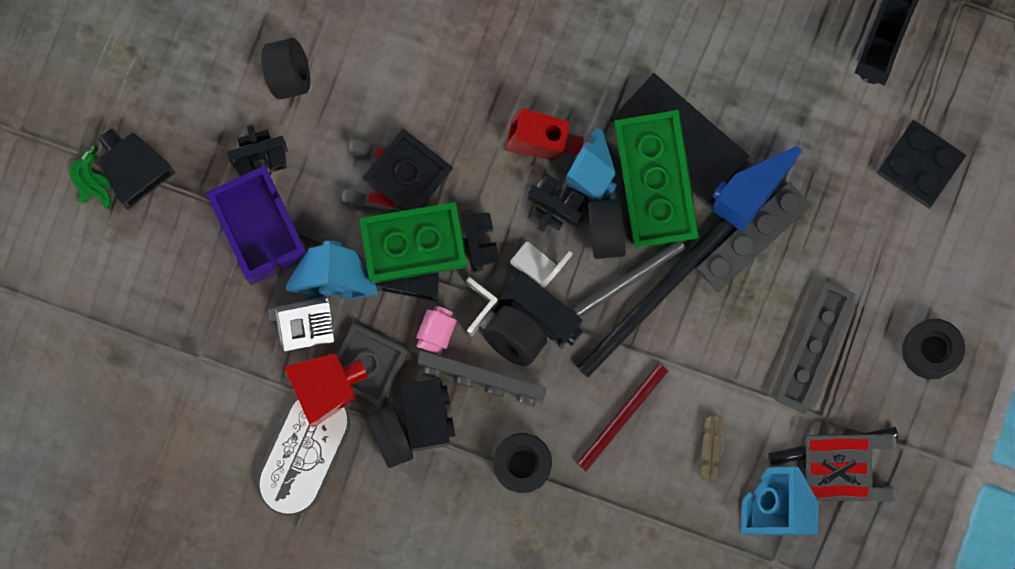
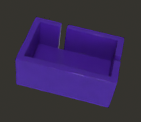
(257, 225)

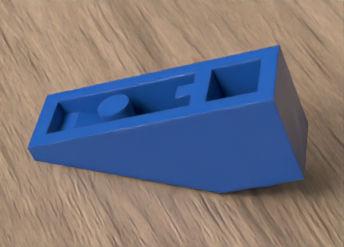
(751, 188)

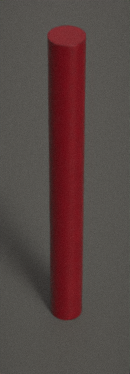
(622, 417)

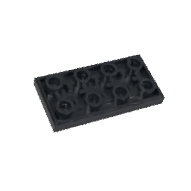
(709, 152)

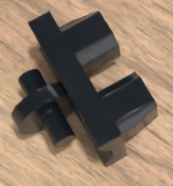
(273, 150)
(544, 194)
(474, 225)

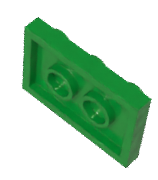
(412, 243)

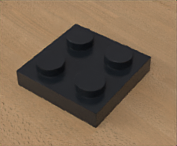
(921, 164)
(407, 172)

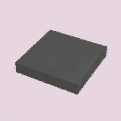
(380, 358)

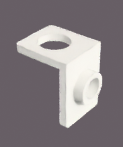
(537, 265)
(487, 314)

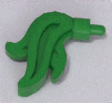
(89, 182)

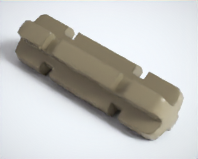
(711, 448)

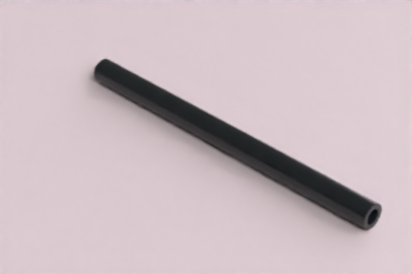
(654, 297)

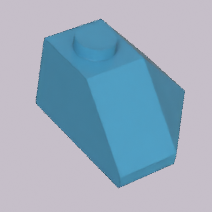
(593, 170)
(331, 272)
(780, 505)

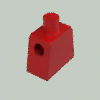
(529, 137)
(324, 385)

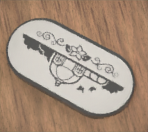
(301, 460)

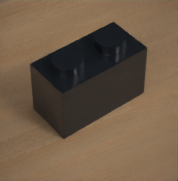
(426, 414)

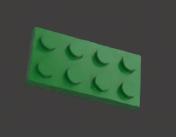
(657, 179)

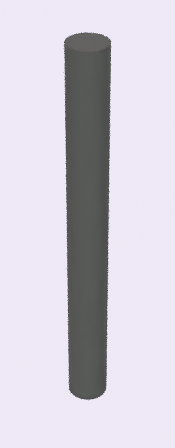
(628, 278)

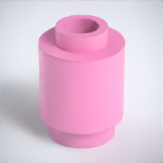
(435, 330)

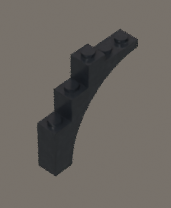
(884, 40)

